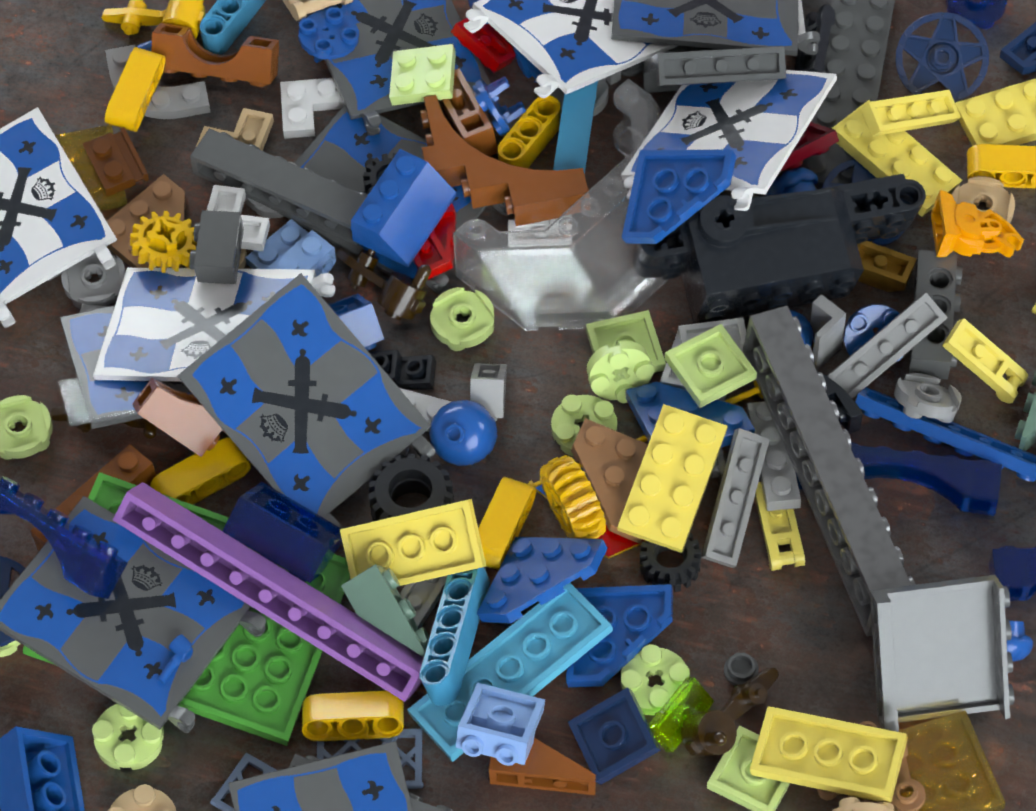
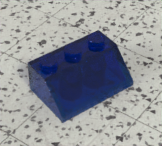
(284, 531)

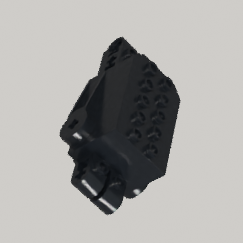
(780, 248)

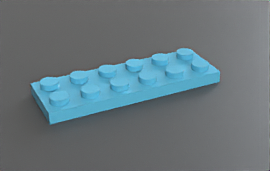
(519, 660)

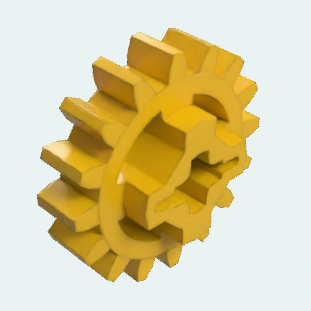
(163, 241)

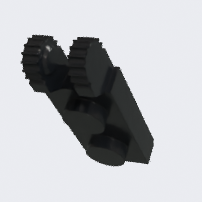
(821, 23)

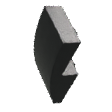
(407, 371)
(849, 413)

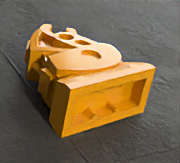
(970, 230)

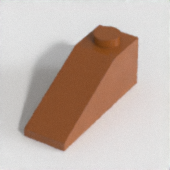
(468, 117)
(545, 771)

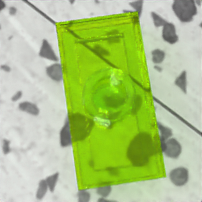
(667, 723)

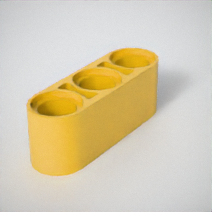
(135, 89)
(541, 123)
(1007, 163)
(202, 476)
(505, 519)
(352, 716)

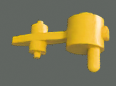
(178, 12)

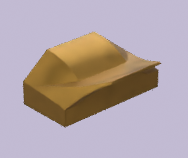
(885, 267)

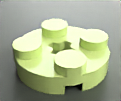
(462, 334)
(605, 360)
(575, 410)
(31, 439)
(653, 662)
(126, 754)

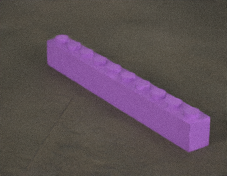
(270, 590)

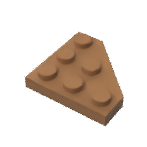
(157, 197)
(610, 466)

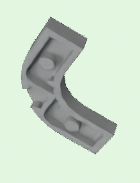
(166, 101)

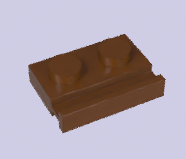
(115, 161)

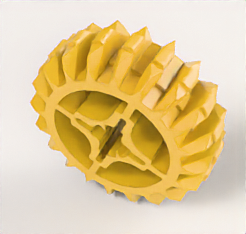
(572, 498)

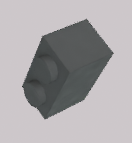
(218, 247)

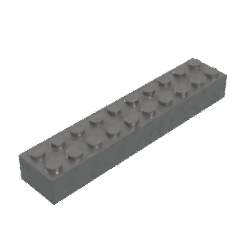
(824, 459)

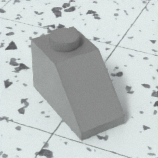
(489, 387)

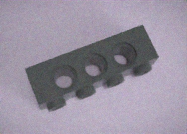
(943, 272)

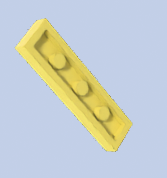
(910, 112)

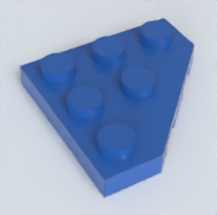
(672, 188)
(648, 401)
(536, 572)
(636, 619)

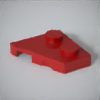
(486, 45)
(439, 247)

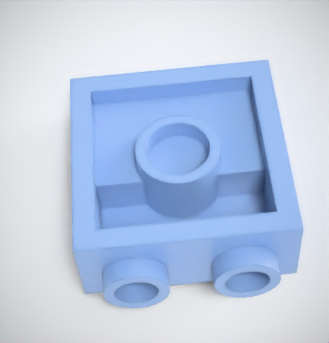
(294, 249)
(499, 724)

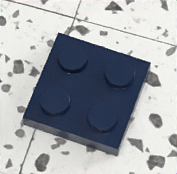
(614, 736)

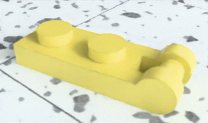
(985, 360)
(779, 529)

